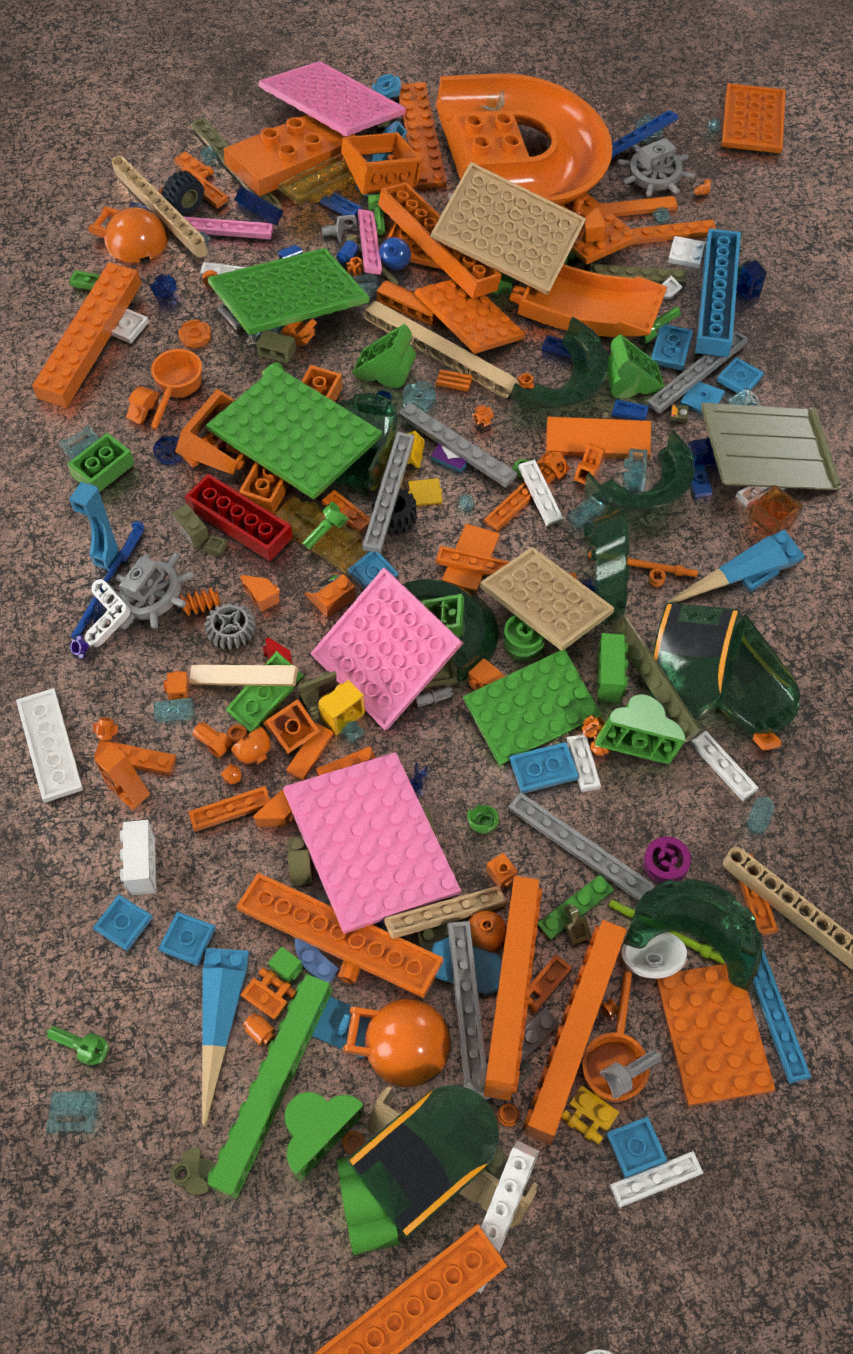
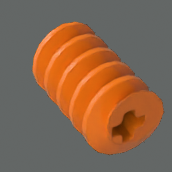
(200, 601)

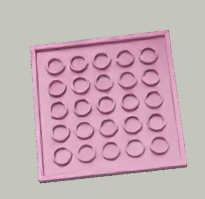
(387, 647)

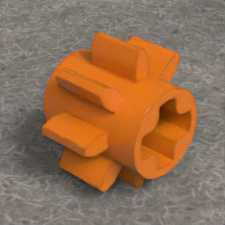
(355, 266)
(483, 415)
(592, 726)
(105, 728)

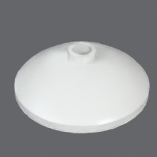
(659, 958)

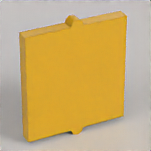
(426, 491)

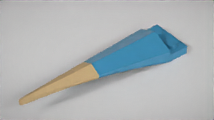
(766, 556)
(222, 985)

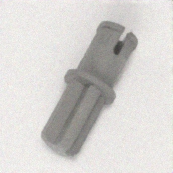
(433, 696)

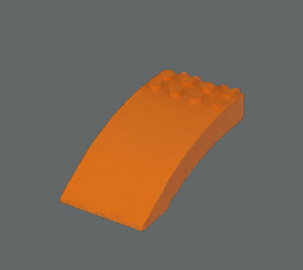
(600, 301)

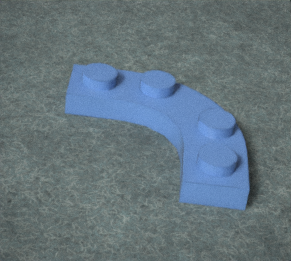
(315, 962)

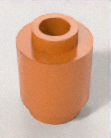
(259, 1029)

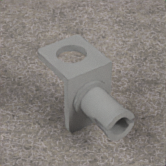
(338, 228)

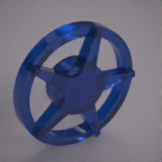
(167, 449)

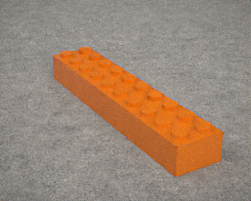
(418, 221)
(87, 335)
(263, 485)
(513, 990)
(574, 1035)

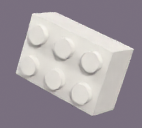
(138, 857)

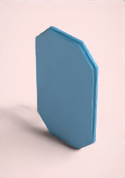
(486, 967)
(335, 1024)

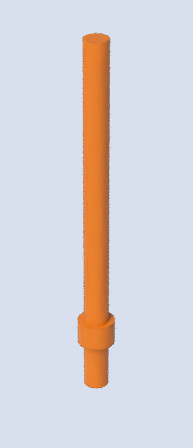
(678, 570)

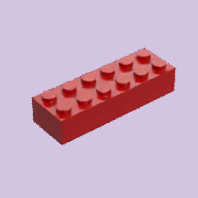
(239, 517)

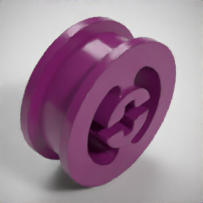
(666, 848)

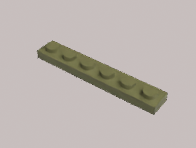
(653, 274)

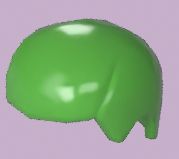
(483, 819)

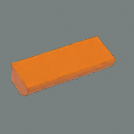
(405, 302)

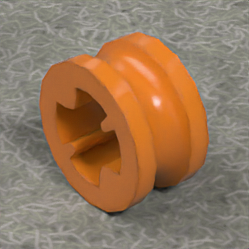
(656, 572)
(610, 1009)

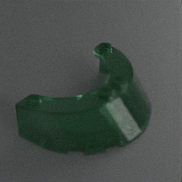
(588, 374)
(674, 482)
(610, 550)
(479, 620)
(706, 912)

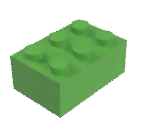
(101, 462)
(611, 668)

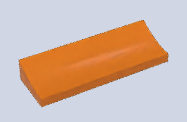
(616, 436)

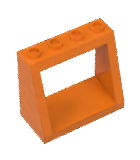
(381, 174)
(195, 448)

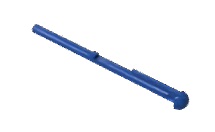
(138, 529)

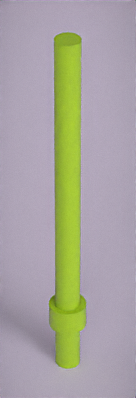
(704, 950)

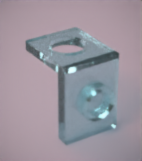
(500, 103)
(745, 397)

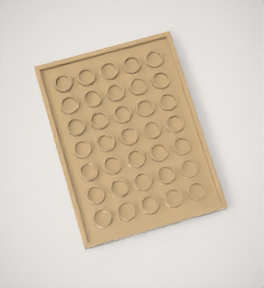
(508, 228)

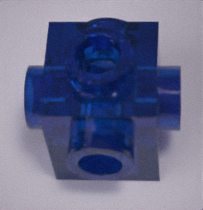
(163, 286)

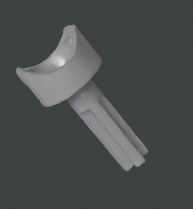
(620, 1077)

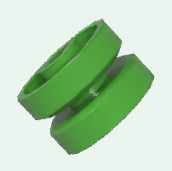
(521, 640)

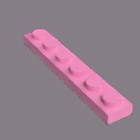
(232, 227)
(369, 242)

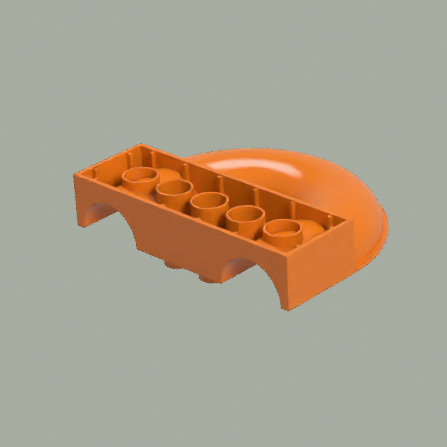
(493, 141)

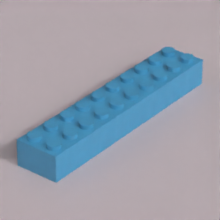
(718, 293)

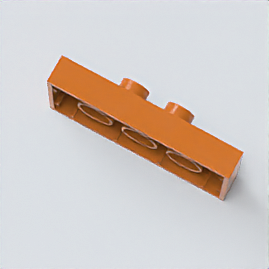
(282, 152)

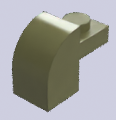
(299, 862)

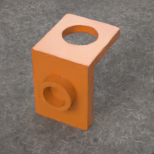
(552, 460)

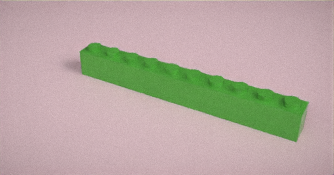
(270, 1087)

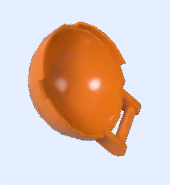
(131, 233)
(403, 1041)

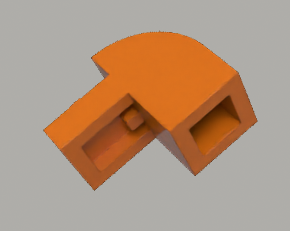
(300, 331)
(141, 401)
(590, 464)

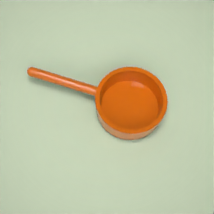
(176, 375)
(614, 1048)

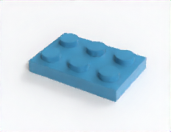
(672, 346)
(543, 768)

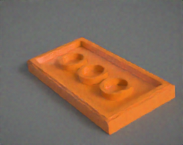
(475, 541)

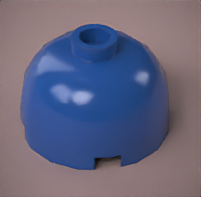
(395, 253)

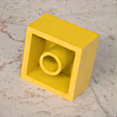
(341, 707)

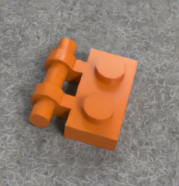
(266, 1000)

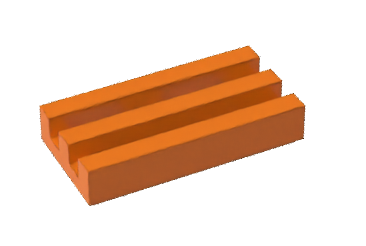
(455, 379)

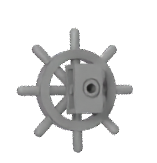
(655, 162)
(145, 584)

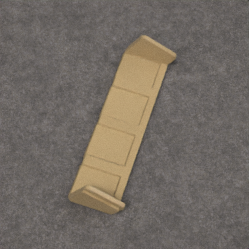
(479, 1190)

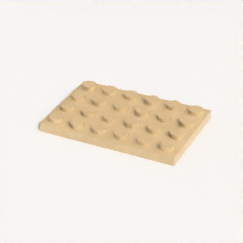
(547, 598)

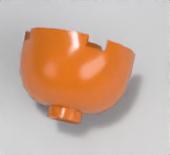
(253, 747)
(487, 930)

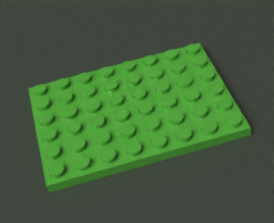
(287, 290)
(294, 431)

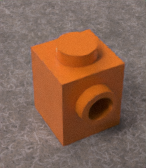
(177, 685)
(501, 871)

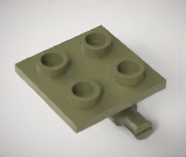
(310, 690)

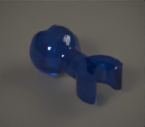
(99, 610)
(416, 782)

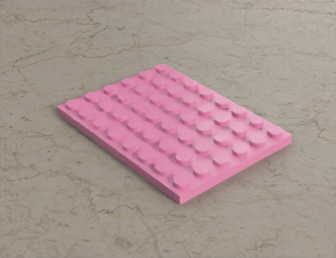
(332, 98)
(370, 842)

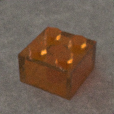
(775, 510)

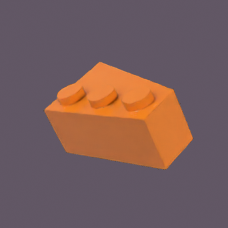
(121, 776)

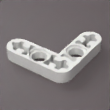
(113, 610)

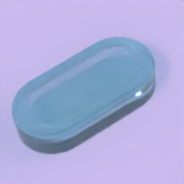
(760, 815)

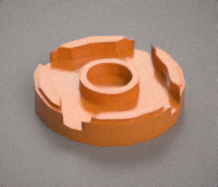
(194, 333)

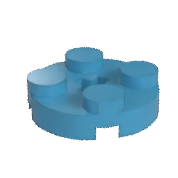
(393, 83)

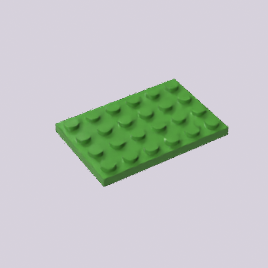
(531, 706)

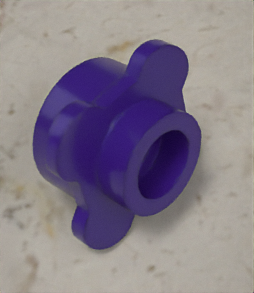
(79, 647)

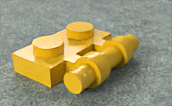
(593, 1109)

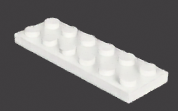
(49, 745)

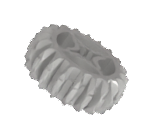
(229, 618)

